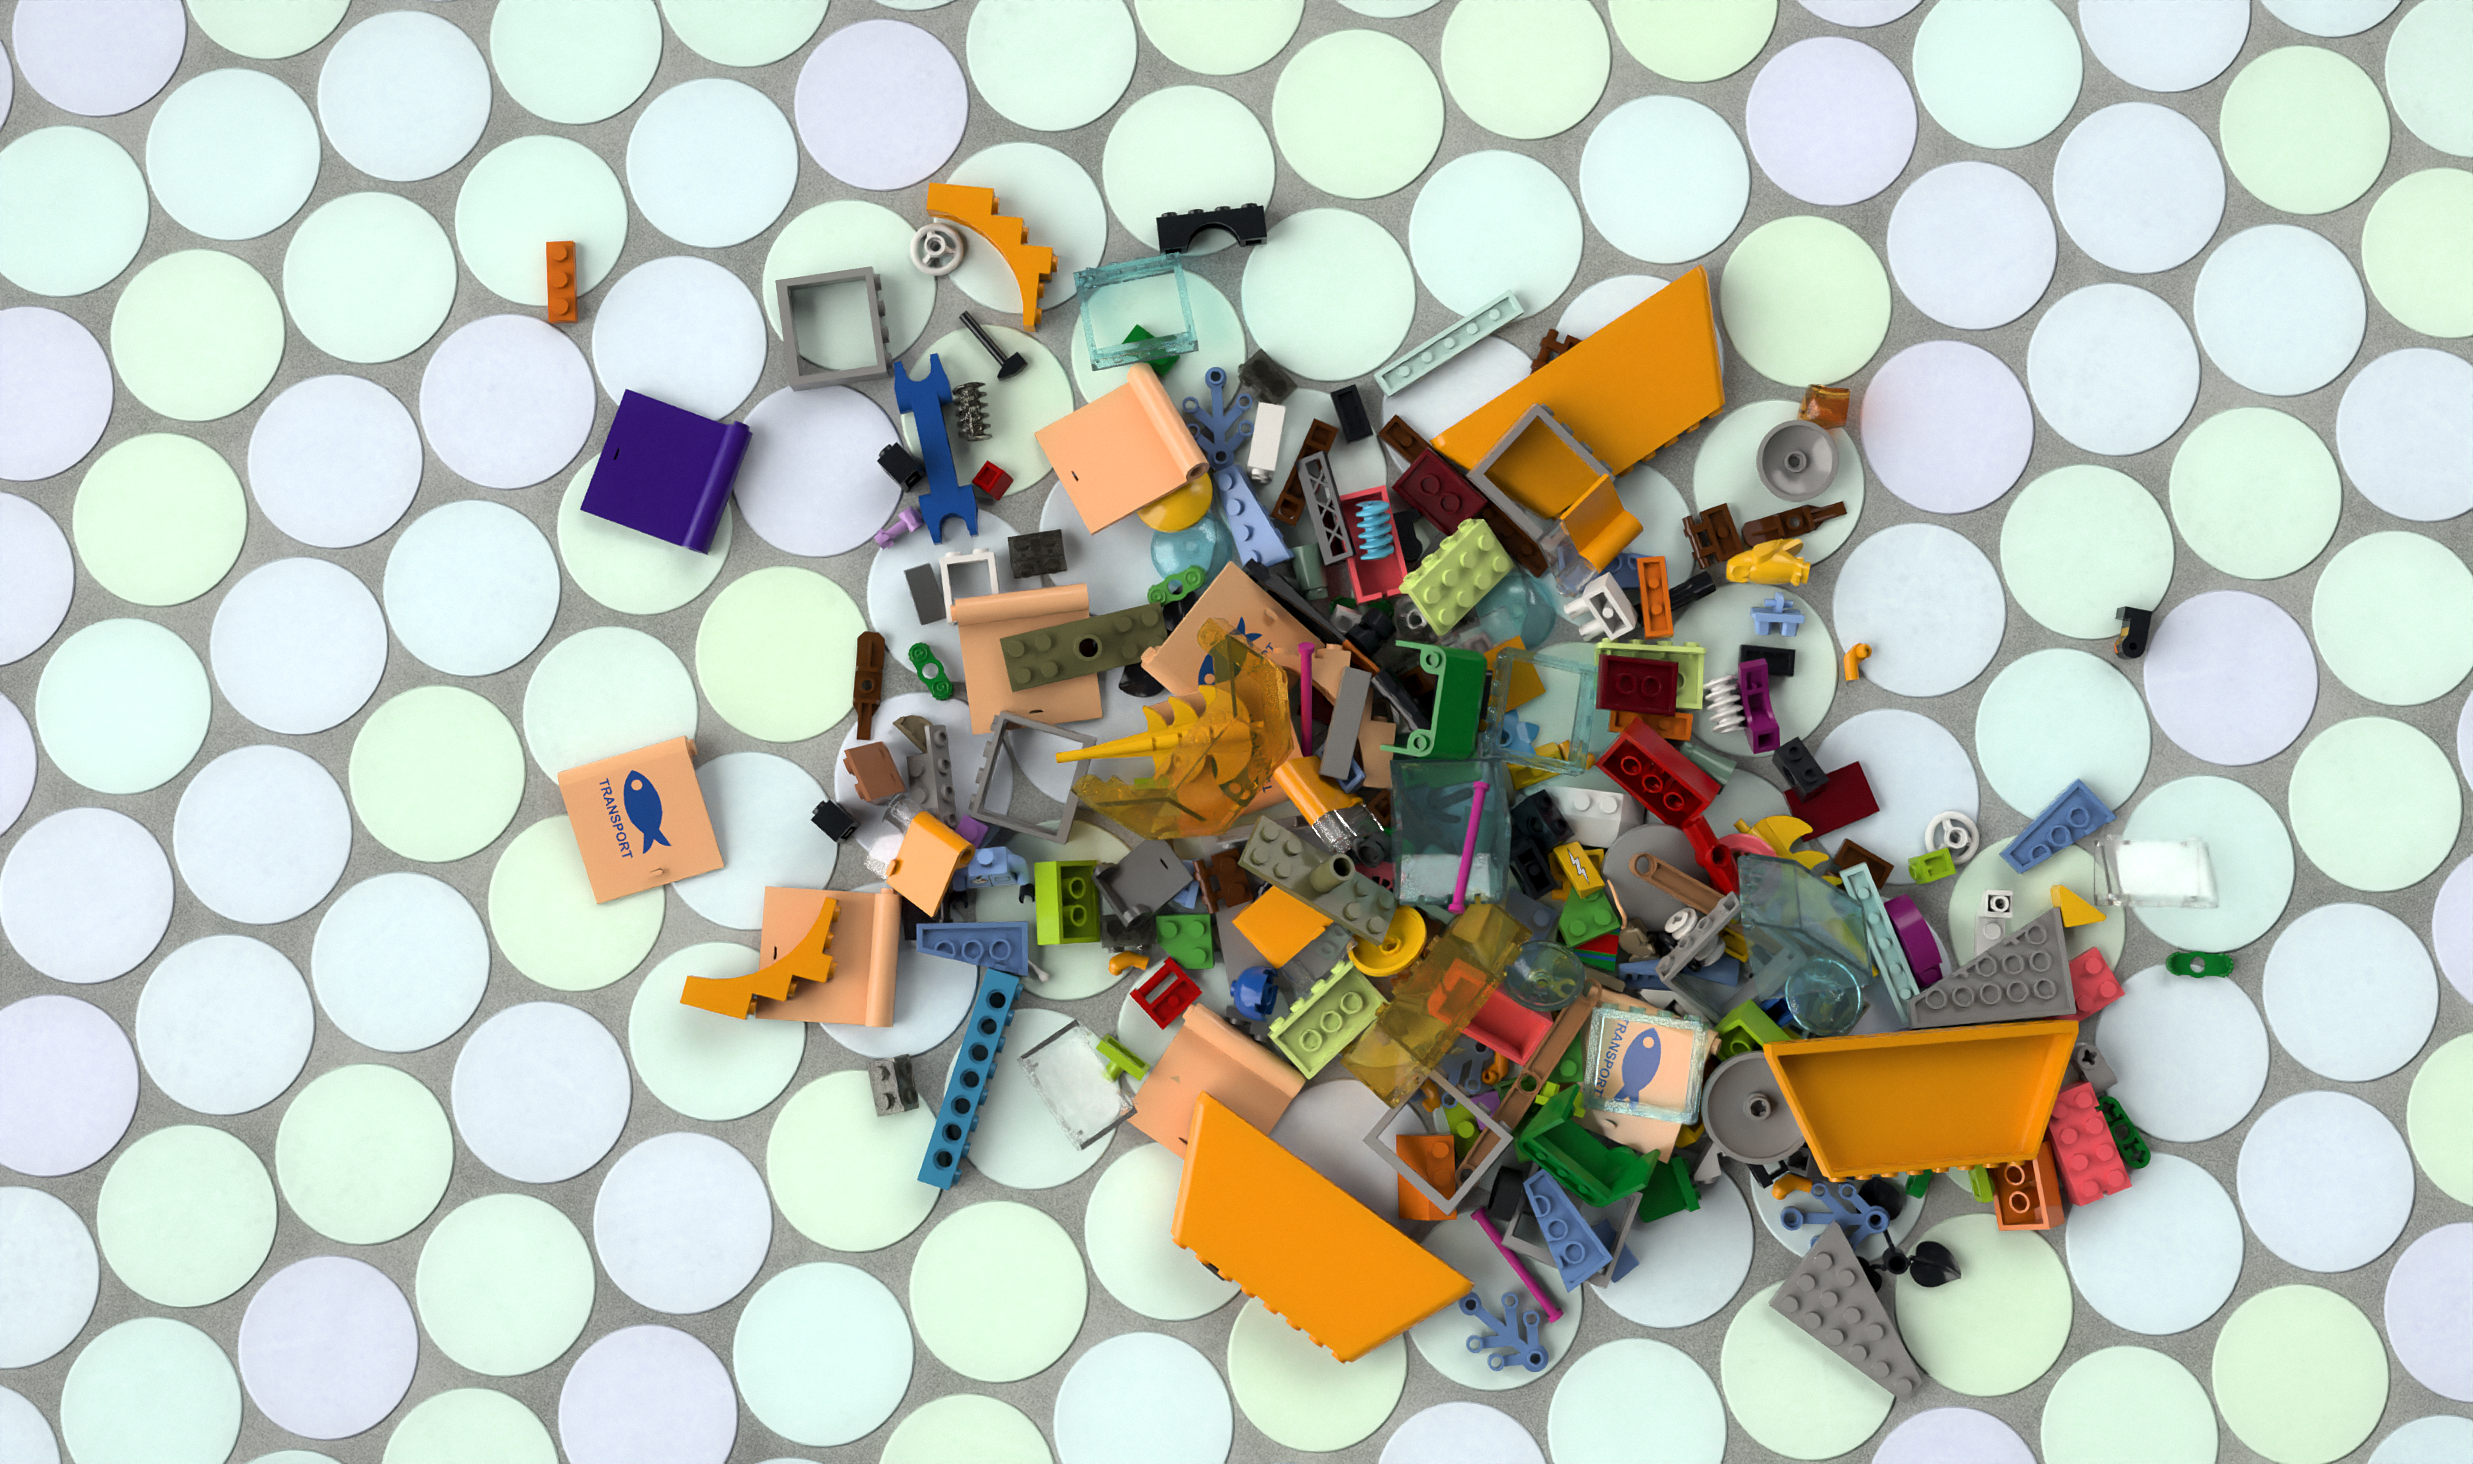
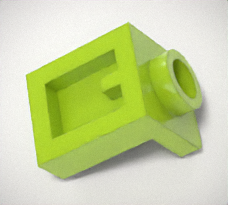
(1931, 866)

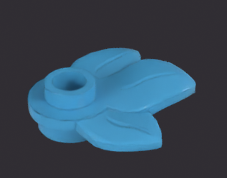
(1518, 734)

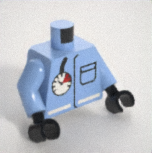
(989, 869)

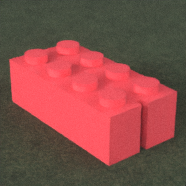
(1372, 577)
(1509, 1027)
(2084, 1146)

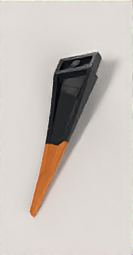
(1305, 612)

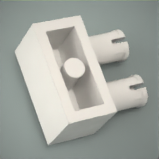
(1609, 606)

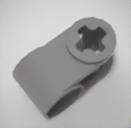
(2093, 1068)

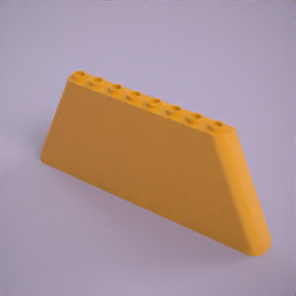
(1616, 390)
(1924, 1095)
(1302, 1239)

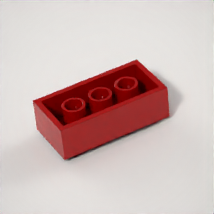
(1657, 774)

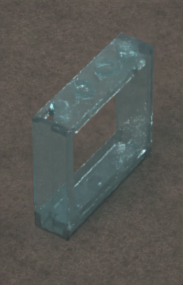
(1145, 349)
(1582, 719)
(1663, 1018)

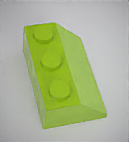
(1066, 902)
(1746, 1030)

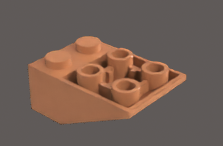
(875, 772)

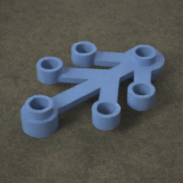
(1219, 424)
(1453, 1066)
(1840, 1214)
(1507, 1335)

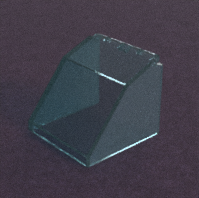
(1430, 824)
(1800, 929)

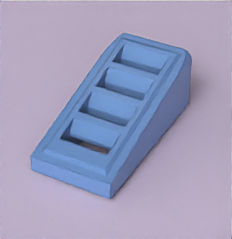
(1649, 976)

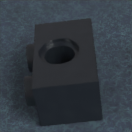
(900, 466)
(1800, 770)
(835, 821)
(1542, 822)
(1530, 868)

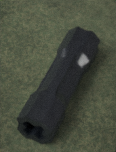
(1685, 593)
(1392, 689)

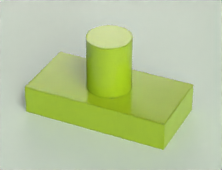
(1121, 1059)
(1462, 1126)

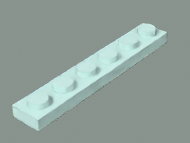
(1448, 343)
(1882, 938)

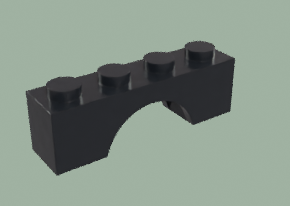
(1243, 223)

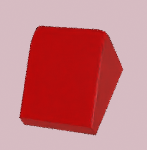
(993, 480)

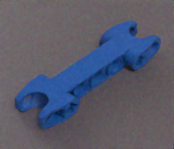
(925, 401)

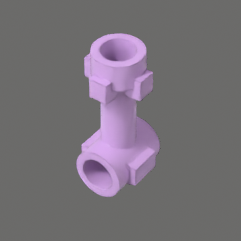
(909, 520)

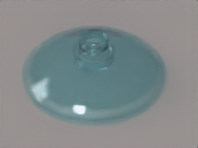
(1211, 551)
(1536, 603)
(1549, 966)
(1827, 1013)

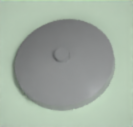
(1637, 896)
(1749, 1112)

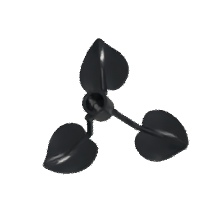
(1135, 679)
(1932, 1261)

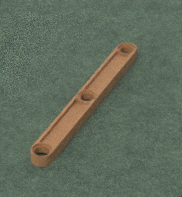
(1680, 886)
(1540, 1067)

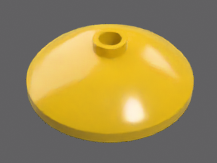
(1180, 508)
(1399, 949)

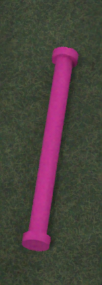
(1306, 650)
(1469, 846)
(1517, 1265)

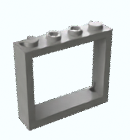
(877, 311)
(1563, 431)
(985, 776)
(1689, 946)
(1410, 1174)
(1543, 1256)

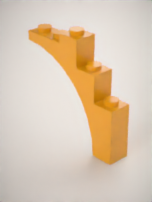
(976, 209)
(807, 960)

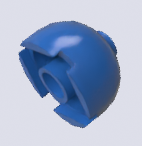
(1255, 992)

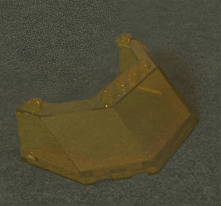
(1220, 758)
(1435, 1001)

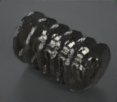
(970, 412)

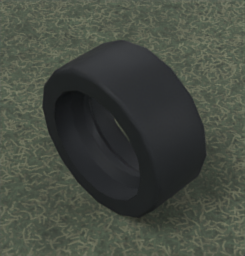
(1505, 1193)

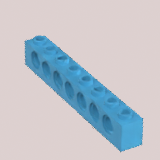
(932, 1170)

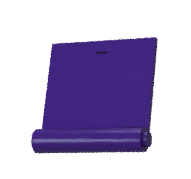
(668, 473)

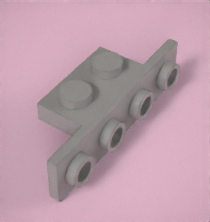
(932, 777)

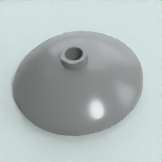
(1815, 456)

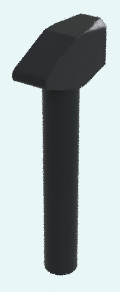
(1010, 366)

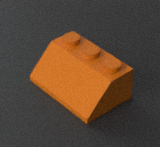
(1432, 1159)
(2028, 1193)

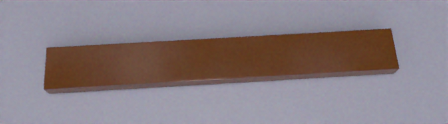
(1512, 538)

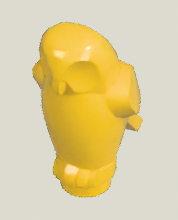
(1770, 564)

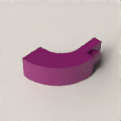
(1761, 725)
(1915, 940)

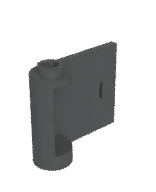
(1141, 882)

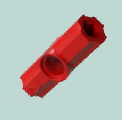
(1705, 844)

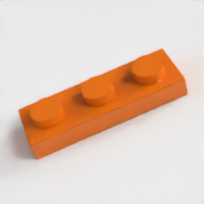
(562, 282)
(1654, 597)
(1670, 728)

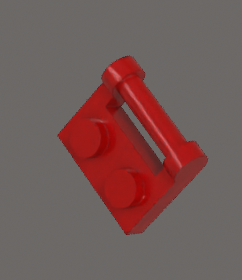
(1172, 1000)

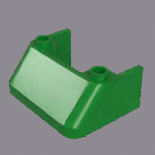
(1456, 703)
(1580, 1160)

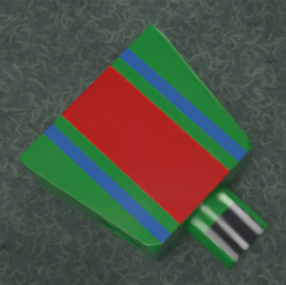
(1598, 952)

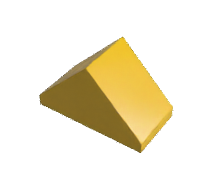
(2074, 909)

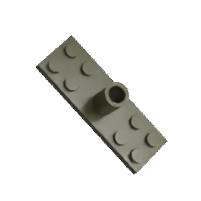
(1054, 651)
(1319, 880)

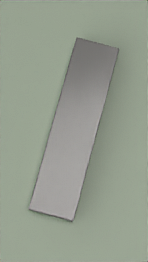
(1345, 723)

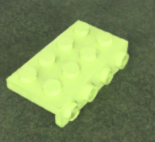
(1457, 574)
(1689, 668)
(1326, 1018)

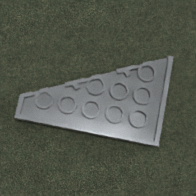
(2010, 981)
(1839, 1308)

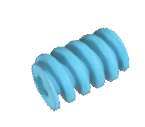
(1375, 530)

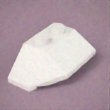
(1596, 815)

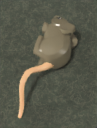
(1634, 937)

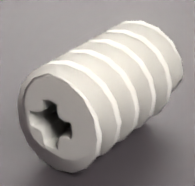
(1724, 704)
(1683, 923)

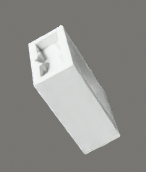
(1265, 442)
(957, 558)

